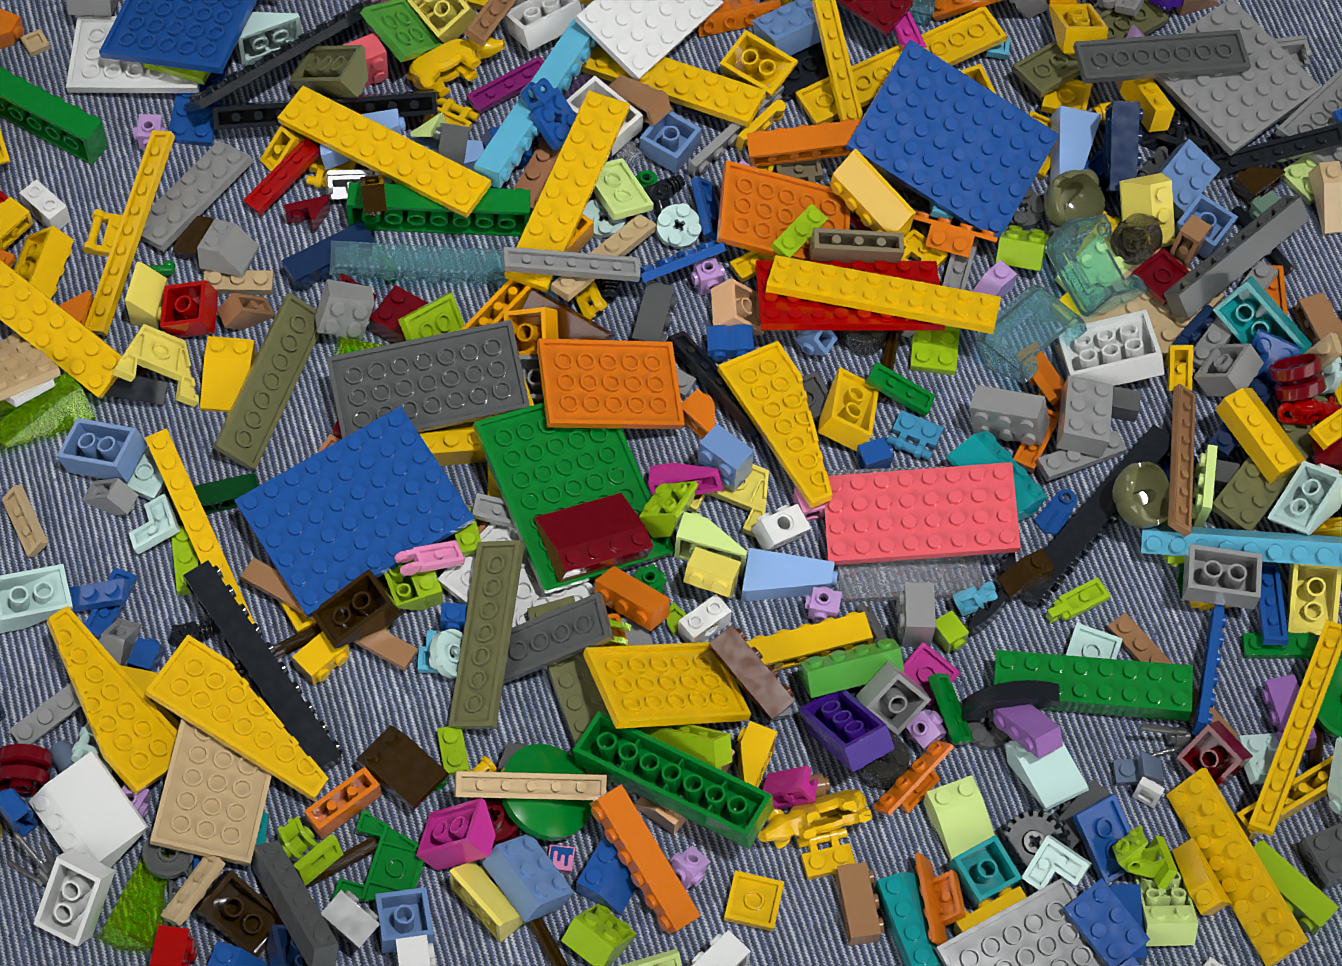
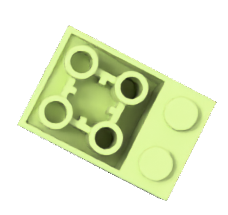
(1167, 912)

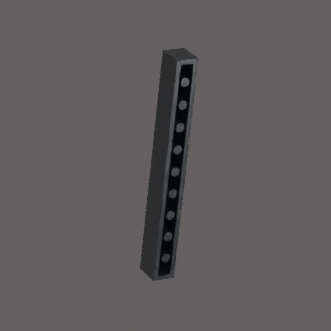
(266, 113)
(1094, 517)
(260, 664)

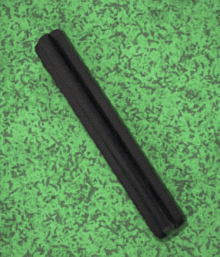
(1276, 255)

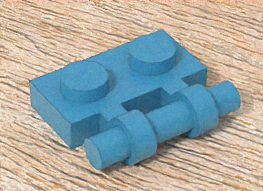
(916, 430)

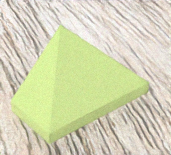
(427, 130)

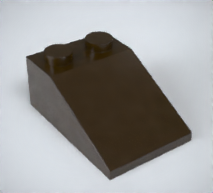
(356, 610)
(402, 767)
(238, 913)

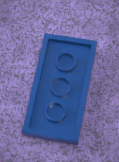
(195, 126)
(683, 259)

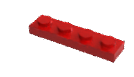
(282, 176)

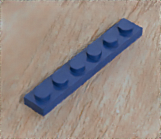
(1210, 662)

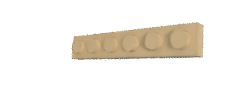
(617, 245)
(529, 785)

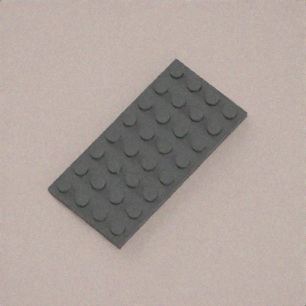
(433, 379)

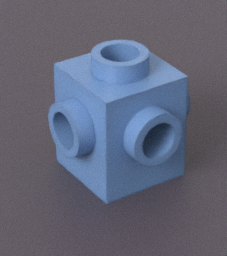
(816, 341)

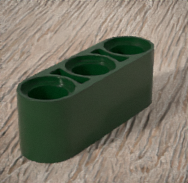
(220, 494)

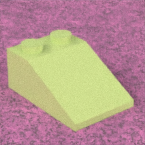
(704, 534)
(959, 815)

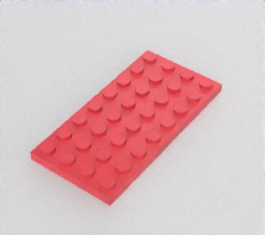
(922, 514)

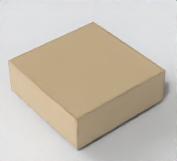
(35, 42)

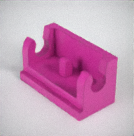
(791, 787)

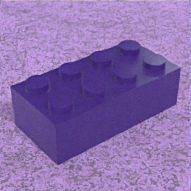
(847, 729)

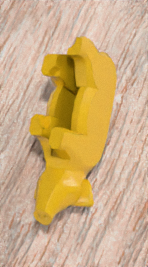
(450, 61)
(814, 818)

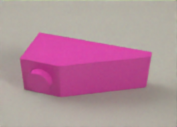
(706, 477)

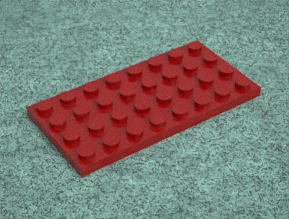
(793, 313)

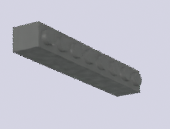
(1236, 256)

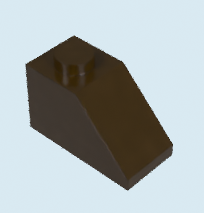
(1256, 182)
(373, 194)
(1027, 574)

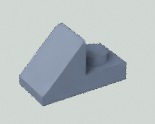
(1130, 771)

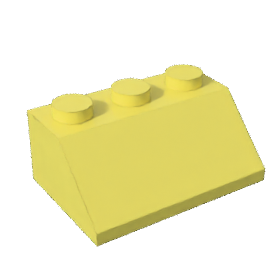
(1152, 197)
(485, 899)

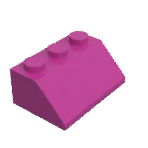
(457, 835)

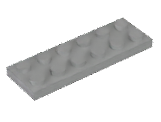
(193, 194)

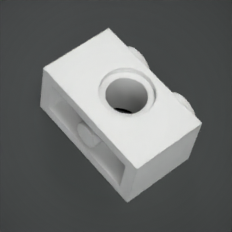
(44, 205)
(792, 524)
(704, 620)

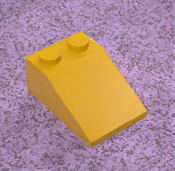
(1075, 24)
(757, 63)
(225, 371)
(849, 410)
(755, 751)

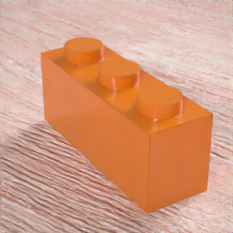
(633, 598)
(342, 803)

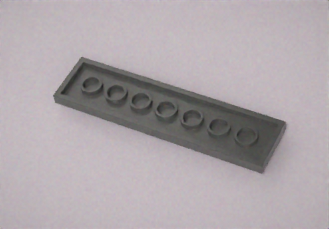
(1161, 56)

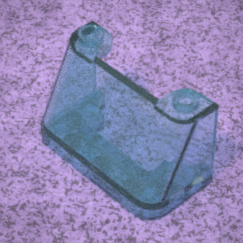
(1089, 268)
(1025, 330)

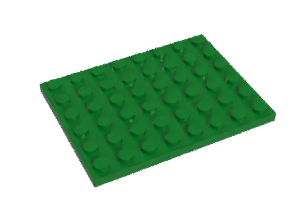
(556, 469)

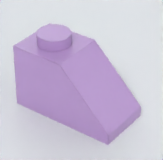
(997, 280)

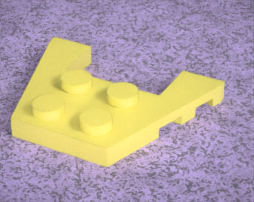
(161, 354)
(749, 495)

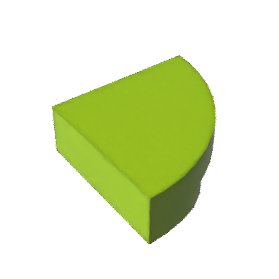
(675, 615)

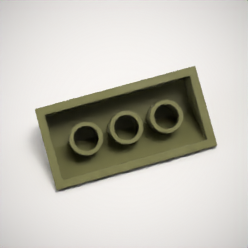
(333, 71)

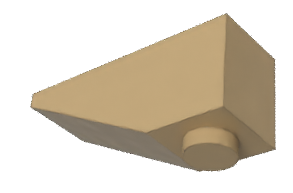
(1327, 192)

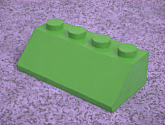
(847, 668)

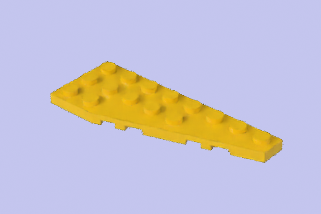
(776, 403)
(219, 702)
(123, 719)

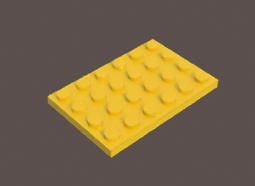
(665, 685)

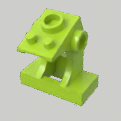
(297, 839)
(1144, 861)

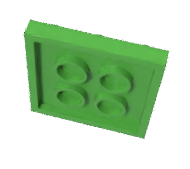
(400, 29)

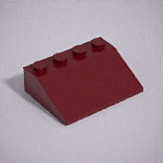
(593, 537)

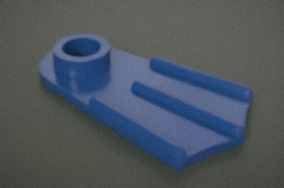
(1056, 512)

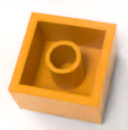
(531, 325)

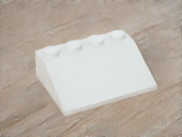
(1114, 350)
(89, 811)

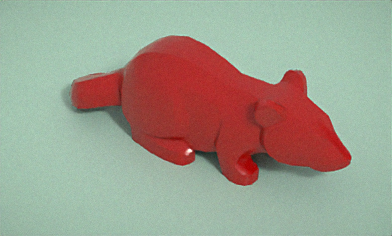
(1307, 410)

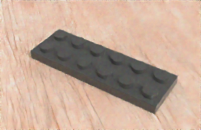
(557, 636)

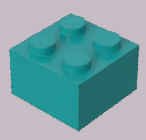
(985, 871)

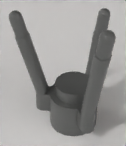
(1176, 736)
(44, 869)

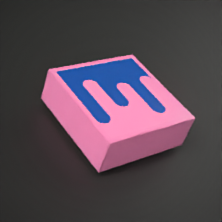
(562, 858)

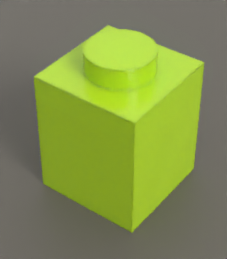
(950, 632)

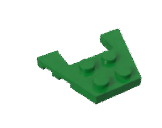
(394, 863)

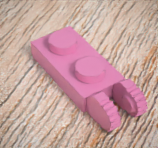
(430, 557)

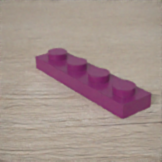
(504, 86)

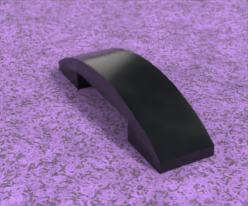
(1156, 139)
(138, 389)
(983, 617)
(1010, 694)

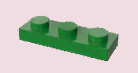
(900, 389)
(1298, 647)
(950, 709)

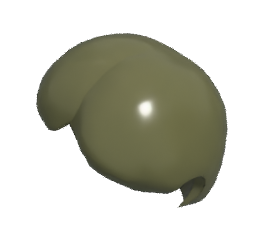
(1073, 196)
(1142, 495)

